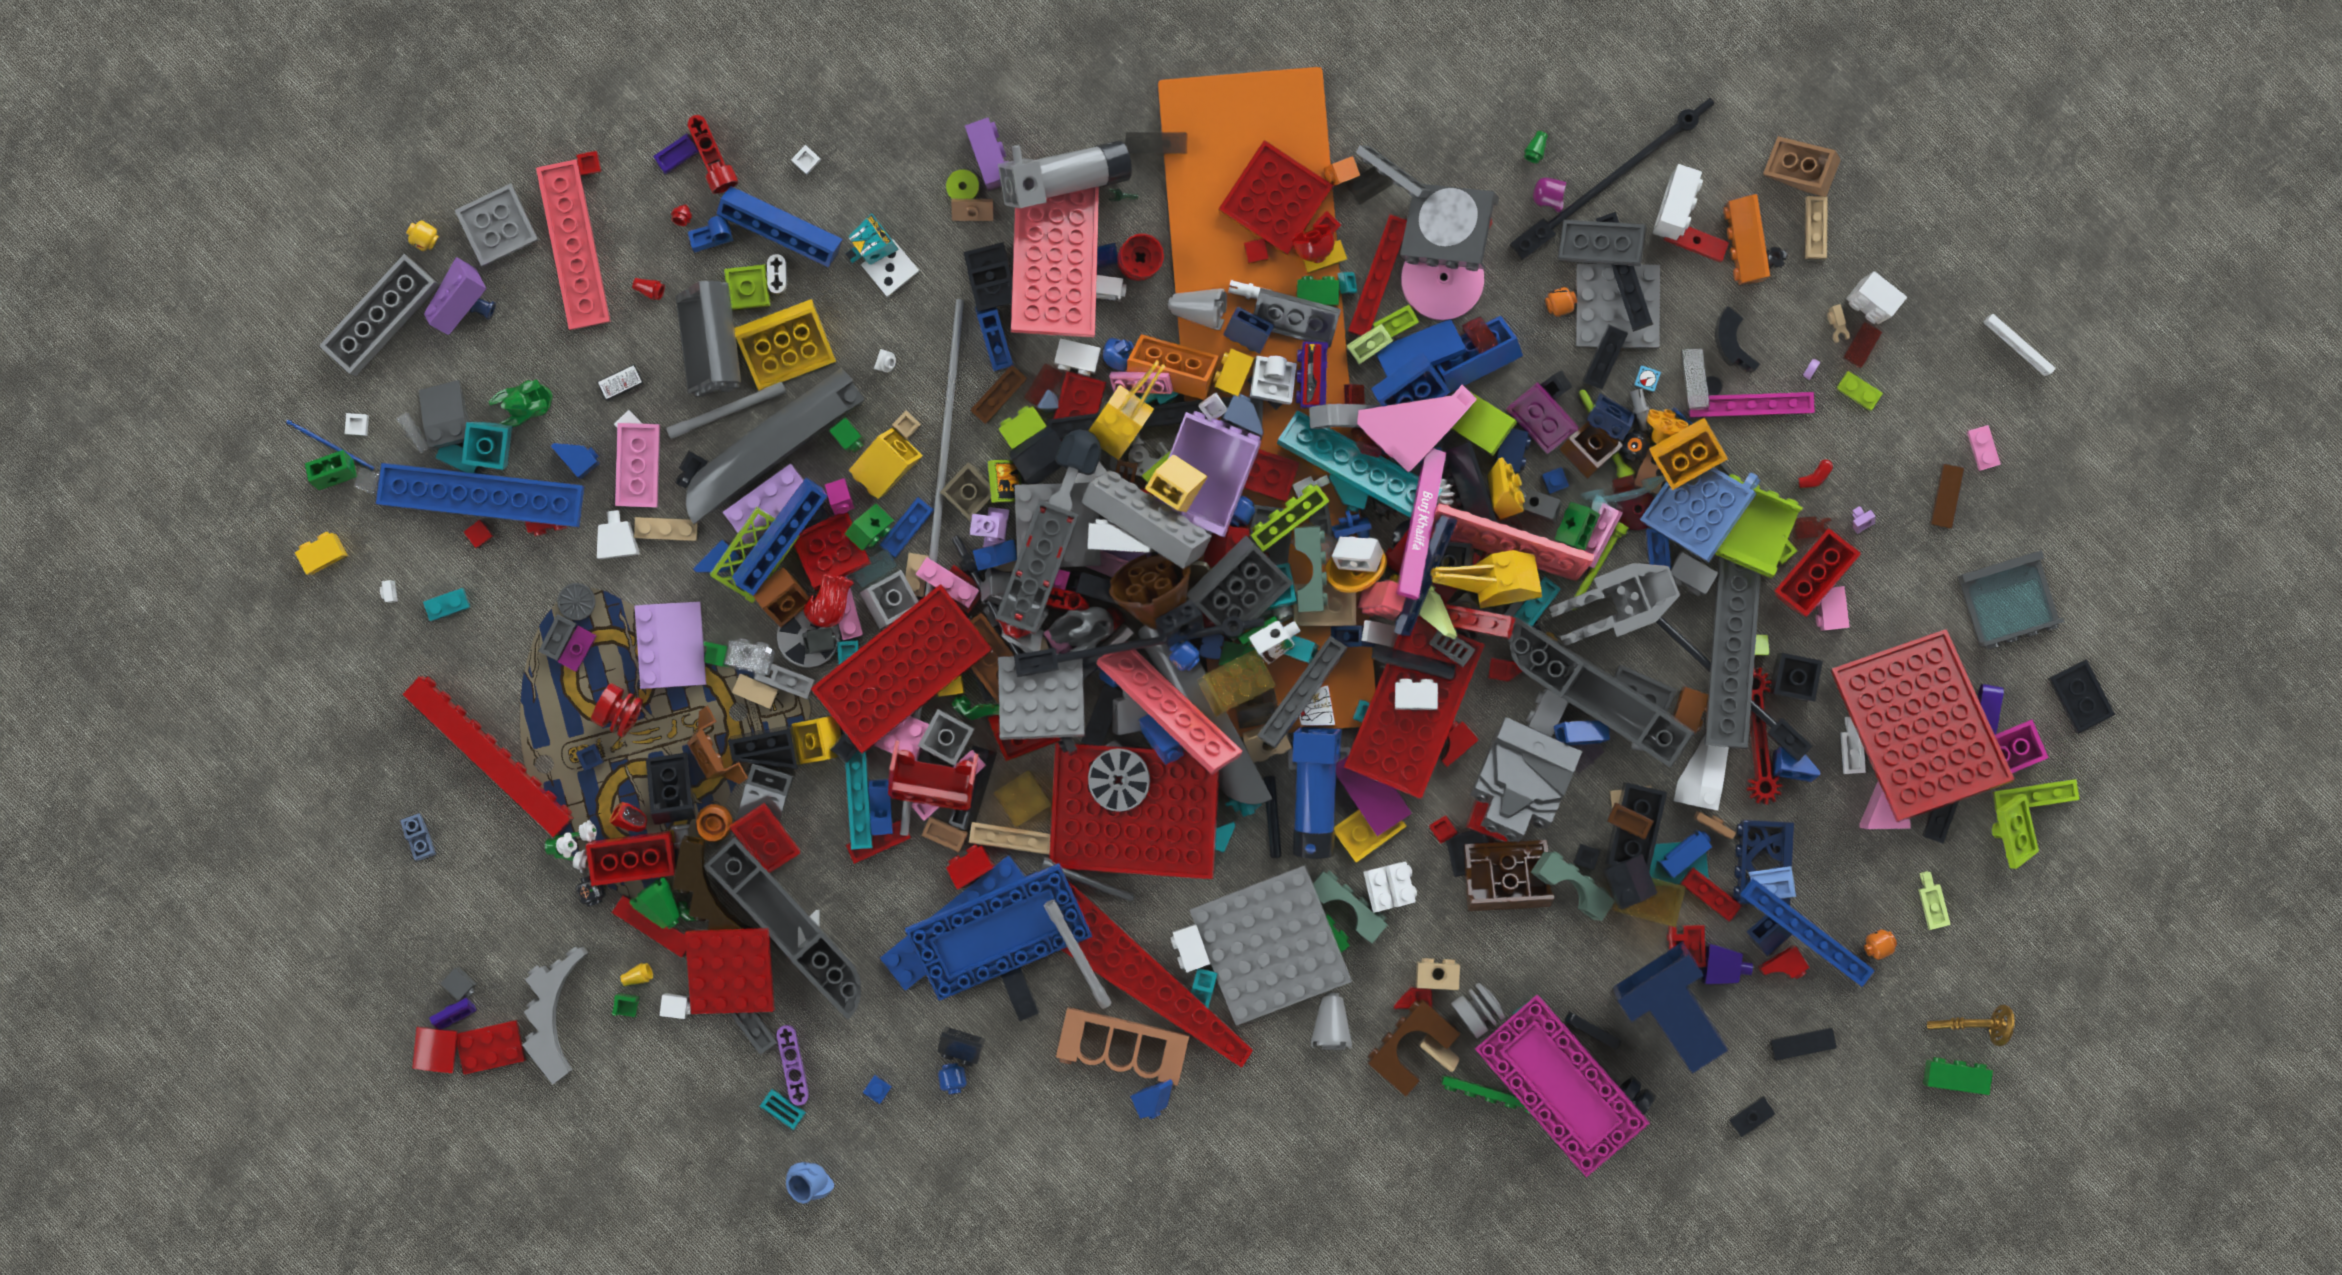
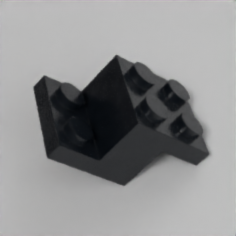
(989, 276)

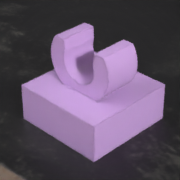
(1862, 520)

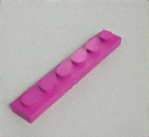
(1757, 405)

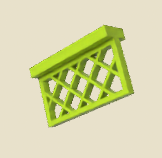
(721, 563)

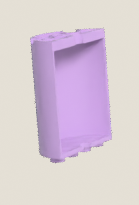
(1222, 455)

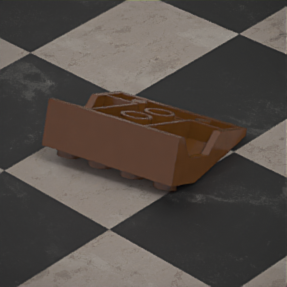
(1501, 876)

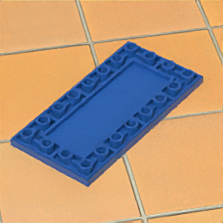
(996, 932)

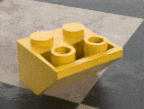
(1176, 483)
(1505, 490)

